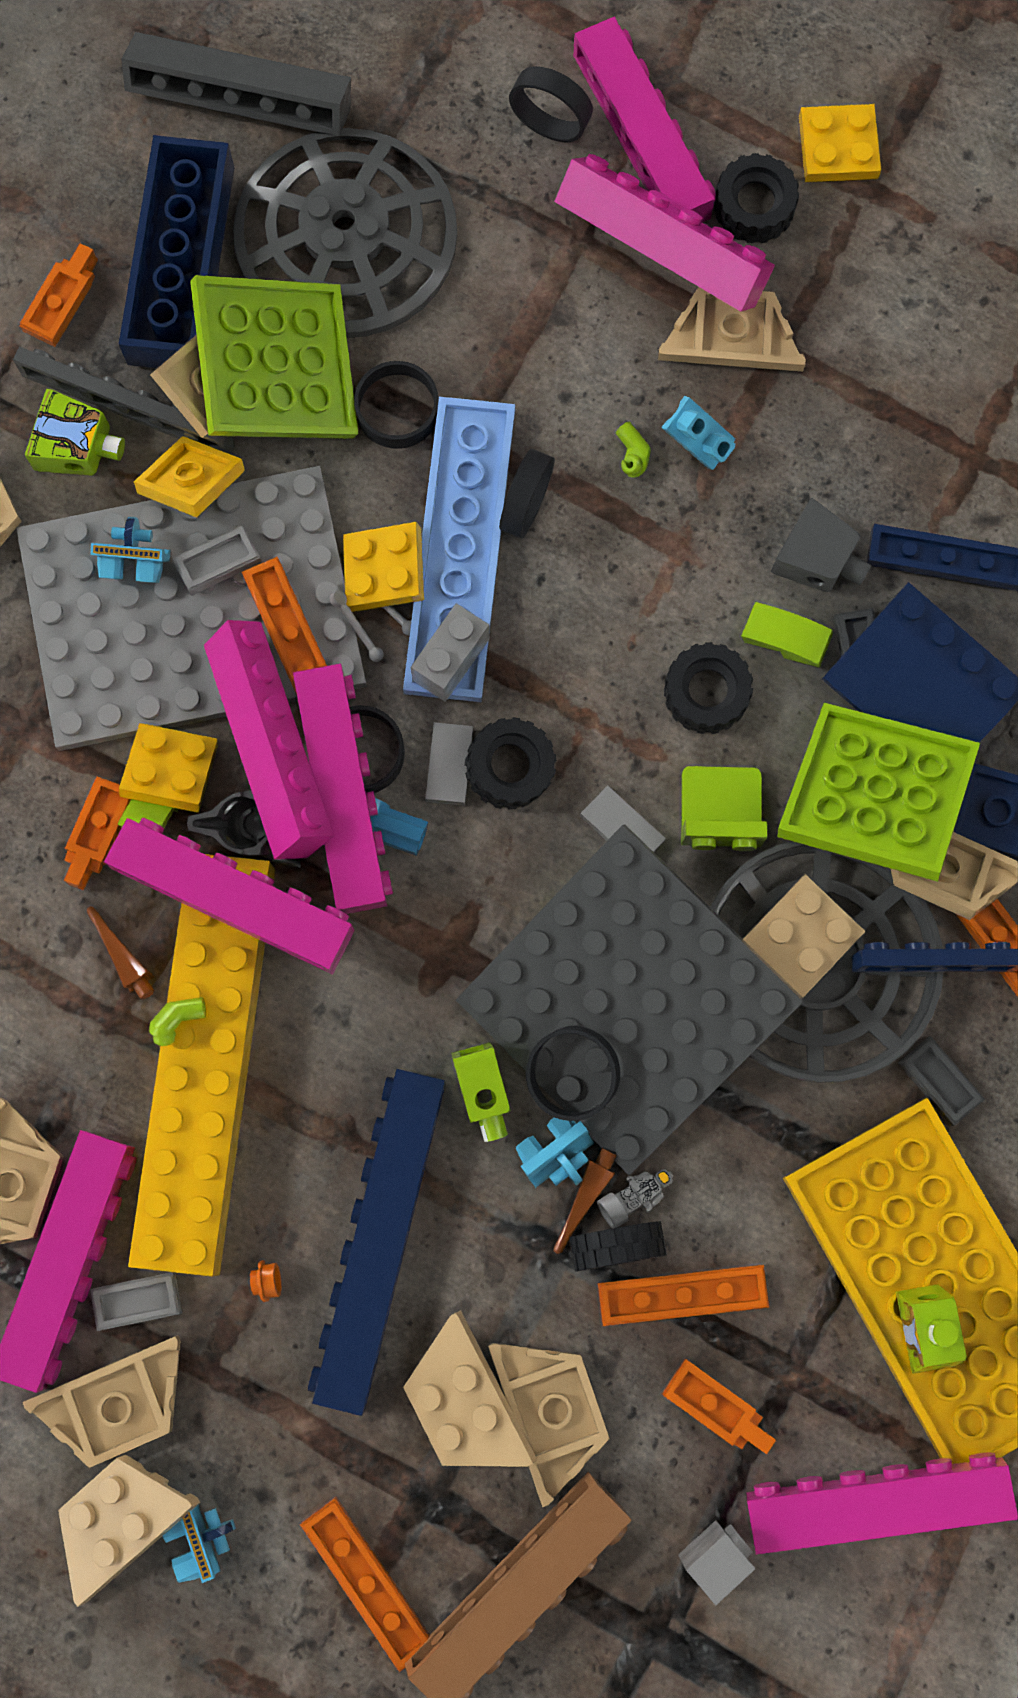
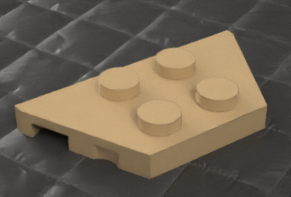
(724, 336)
(968, 880)
(26, 1176)
(464, 1403)
(114, 1405)
(554, 1410)
(116, 1523)

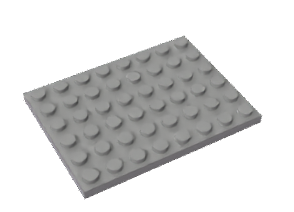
(136, 648)

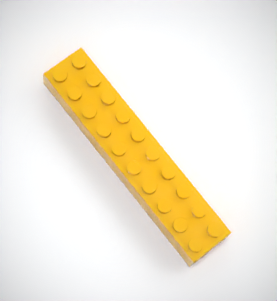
(199, 1097)

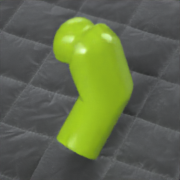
(637, 450)
(170, 1017)

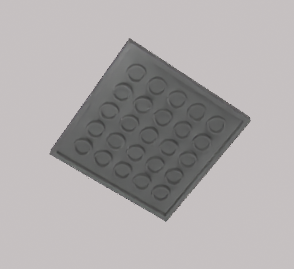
(650, 973)

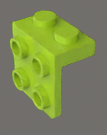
(722, 808)

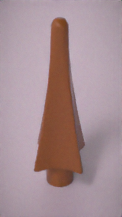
(129, 968)
(594, 1181)

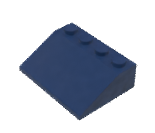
(924, 671)

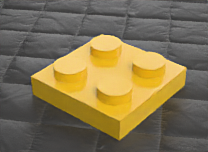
(839, 143)
(189, 476)
(383, 566)
(168, 767)

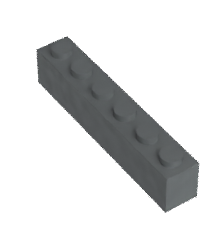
(237, 83)

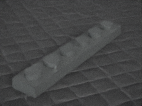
(112, 396)

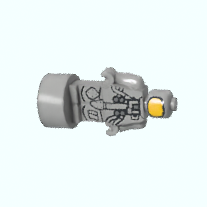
(642, 1191)

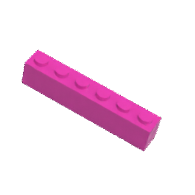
(641, 117)
(664, 232)
(268, 740)
(339, 775)
(230, 895)
(63, 1261)
(881, 1504)

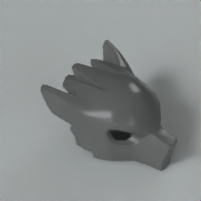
(237, 827)

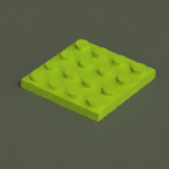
(273, 358)
(879, 791)

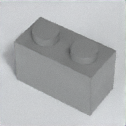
(450, 652)
(717, 1561)

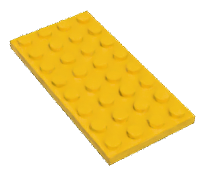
(909, 1215)

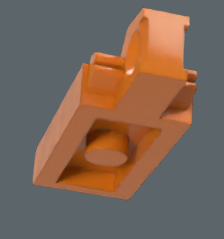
(60, 296)
(94, 832)
(716, 1407)

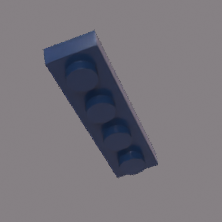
(943, 557)
(920, 958)

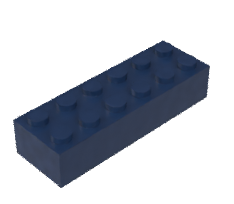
(175, 240)

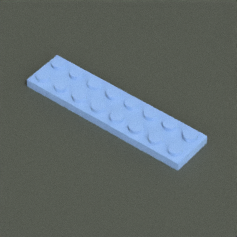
(462, 527)

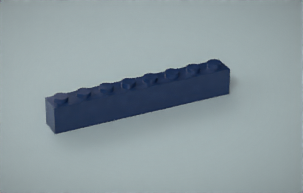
(378, 1243)

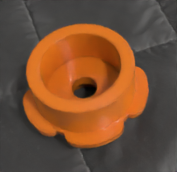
(266, 1281)

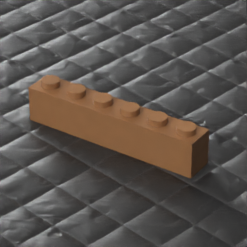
(518, 1592)

